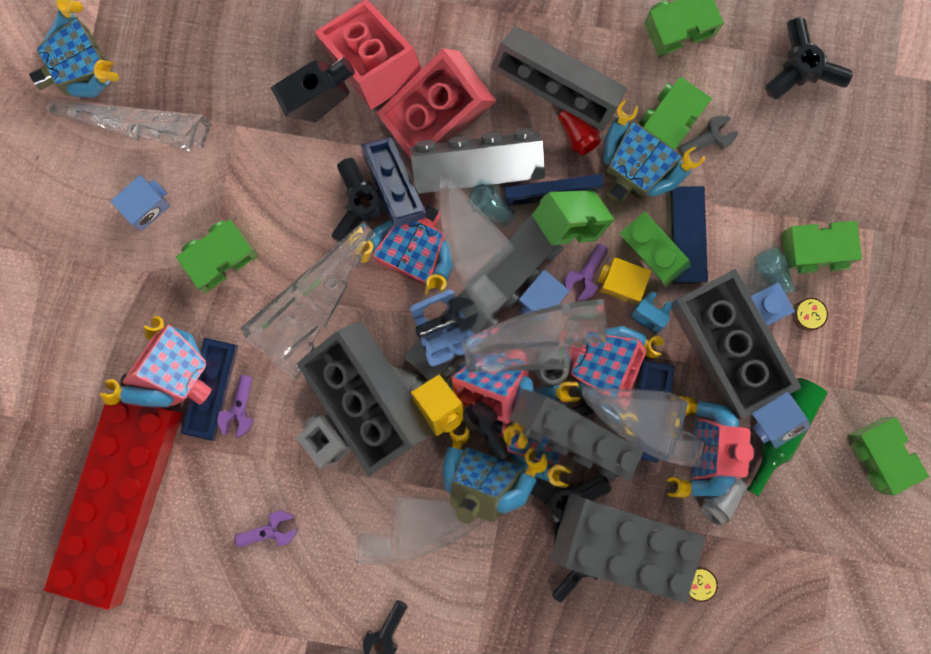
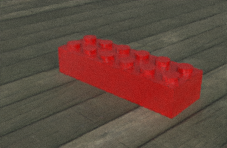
(113, 504)

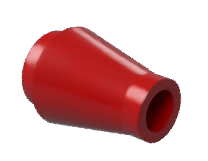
(581, 135)

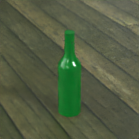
(809, 399)

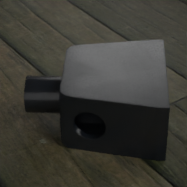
(313, 89)

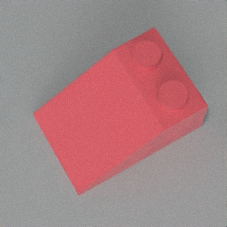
(374, 48)
(436, 101)

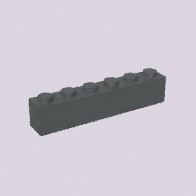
(521, 267)

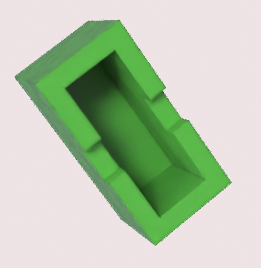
(681, 20)
(679, 106)
(572, 216)
(830, 247)
(655, 249)
(215, 254)
(886, 457)

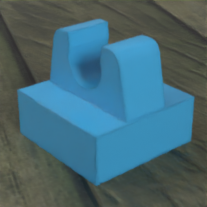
(650, 316)

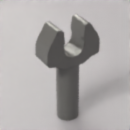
(712, 136)

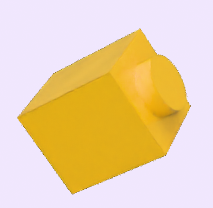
(623, 280)
(438, 405)

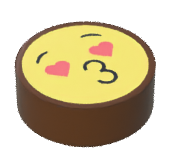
(810, 314)
(704, 585)

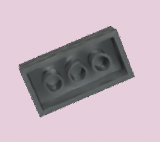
(734, 345)
(364, 397)
(627, 549)

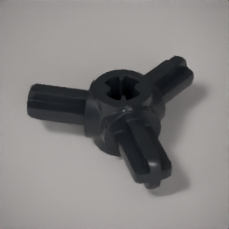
(805, 64)
(357, 189)
(550, 494)

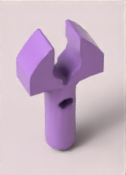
(587, 273)
(238, 409)
(268, 531)

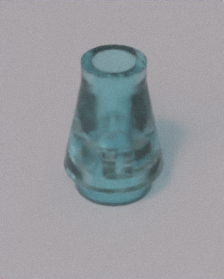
(492, 205)
(774, 268)

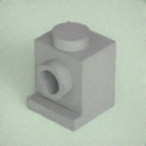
(316, 444)

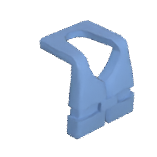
(444, 343)

